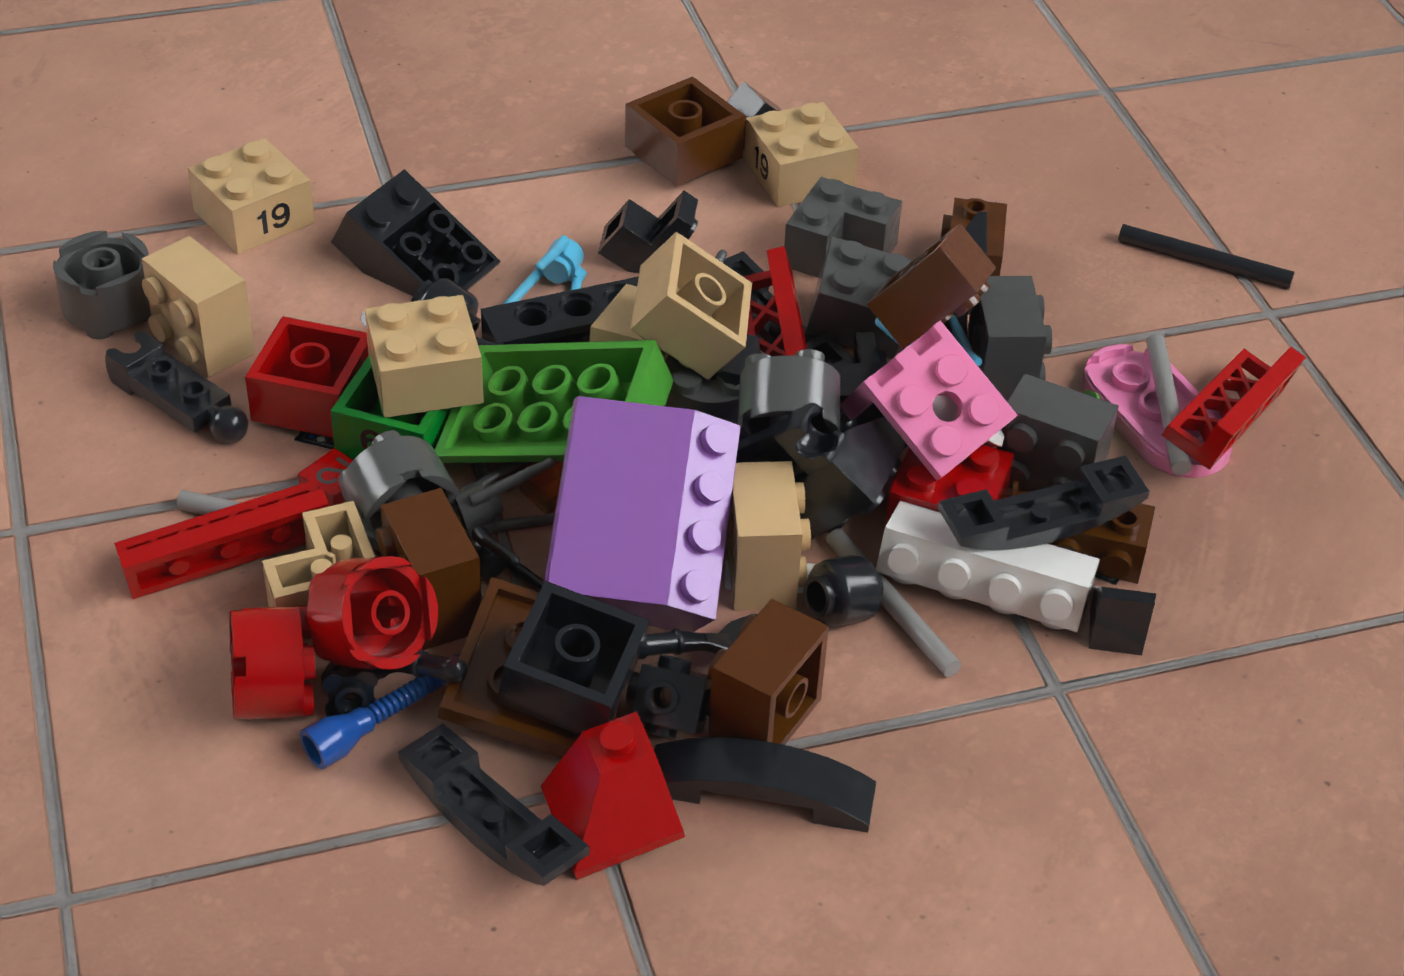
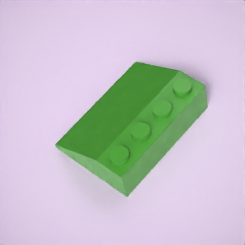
(533, 393)

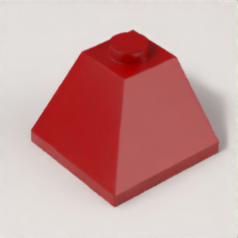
(613, 795)

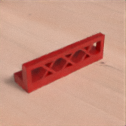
(784, 301)
(1235, 413)
(218, 539)

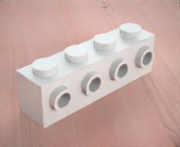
(1027, 581)

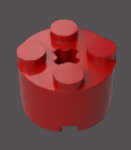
(371, 613)
(271, 663)

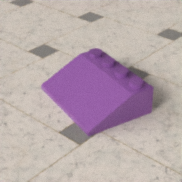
(645, 510)

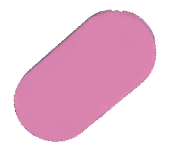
(1128, 381)

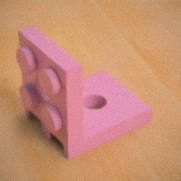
(906, 395)

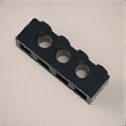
(550, 318)

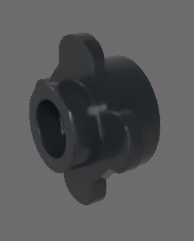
(347, 680)

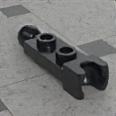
(176, 389)
(793, 441)

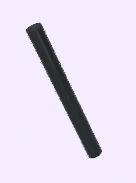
(1206, 256)

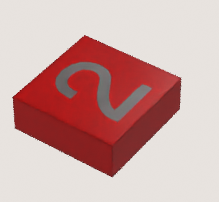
(326, 473)

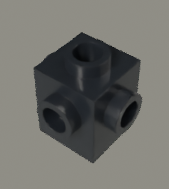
(689, 696)

